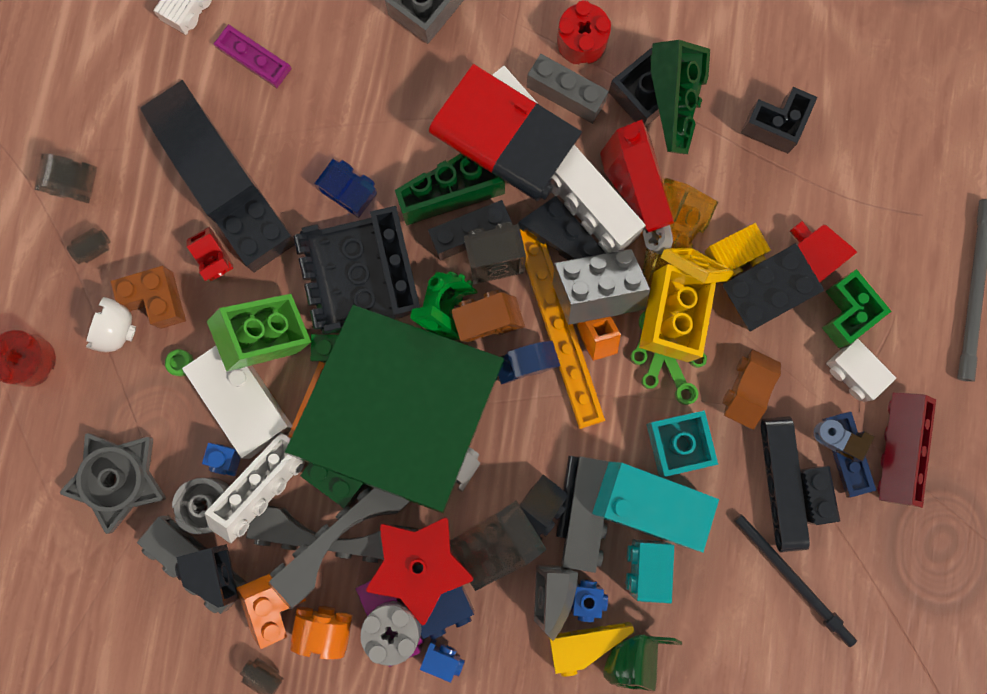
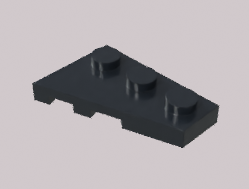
(560, 229)

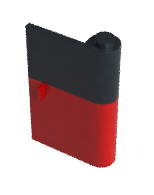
(505, 132)

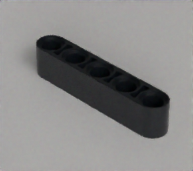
(784, 484)

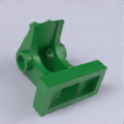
(441, 296)

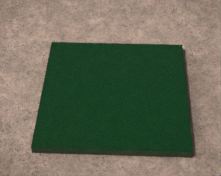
(396, 408)

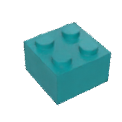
(682, 444)
(650, 570)

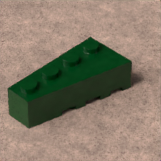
(447, 188)

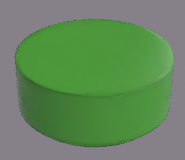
(176, 361)

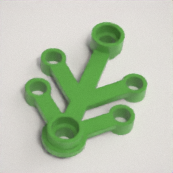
(673, 368)

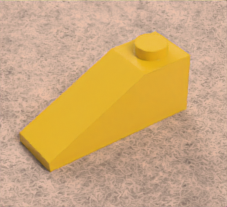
(582, 647)

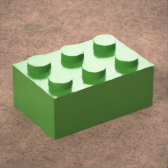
(258, 331)

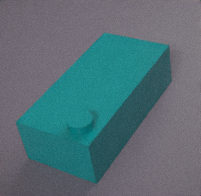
(655, 506)

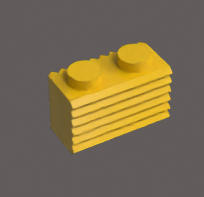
(740, 249)

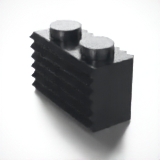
(819, 495)

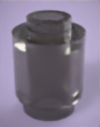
(89, 246)
(261, 677)

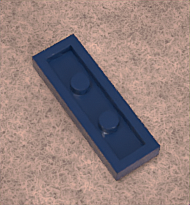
(854, 475)

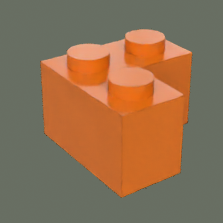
(263, 611)

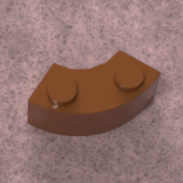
(751, 389)

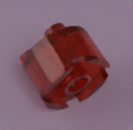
(25, 358)

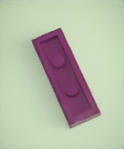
(252, 56)

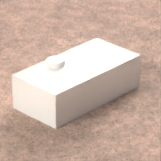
(238, 403)

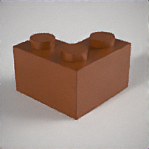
(153, 290)
(493, 314)

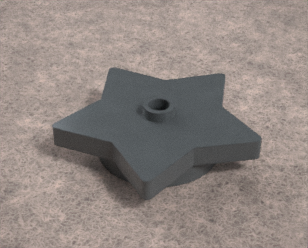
(96, 474)

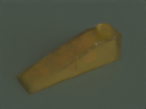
(691, 215)

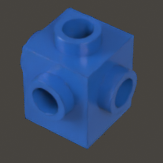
(585, 590)

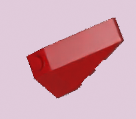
(635, 173)

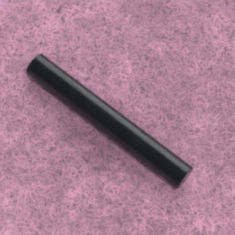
(570, 476)

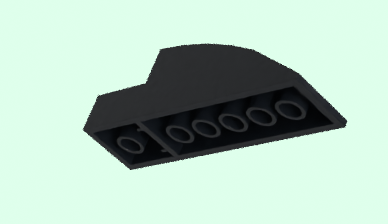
(217, 177)

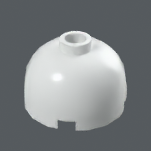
(110, 327)

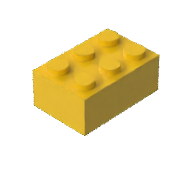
(677, 314)

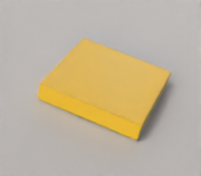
(697, 265)

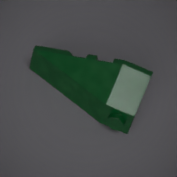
(677, 77)

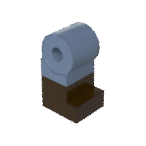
(835, 437)

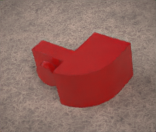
(209, 254)

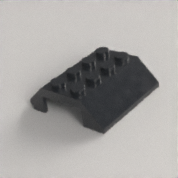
(356, 266)

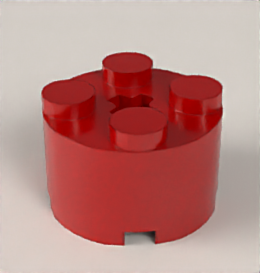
(583, 33)

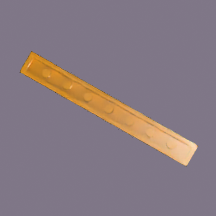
(570, 356)

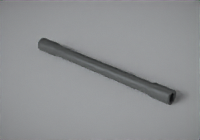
(969, 358)

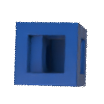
(221, 459)
(442, 662)

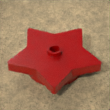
(440, 567)

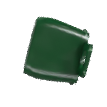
(635, 662)

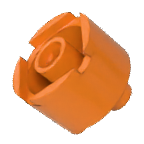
(320, 632)

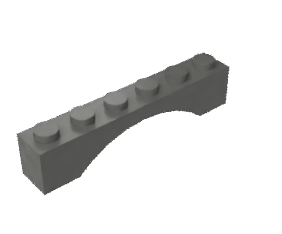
(281, 527)
(298, 578)

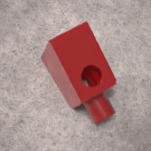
(822, 249)

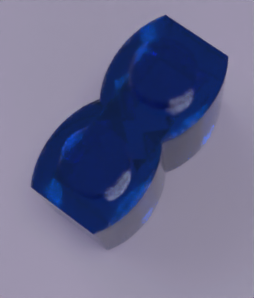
(345, 187)

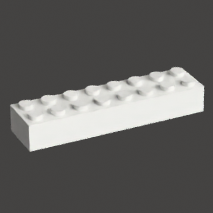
(589, 194)

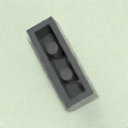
(566, 88)

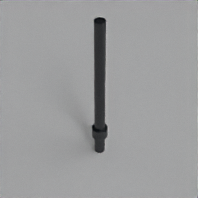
(831, 620)

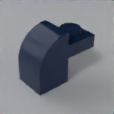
(528, 361)

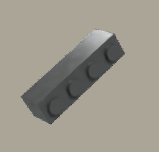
(584, 528)
(167, 541)

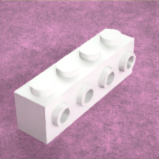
(253, 490)

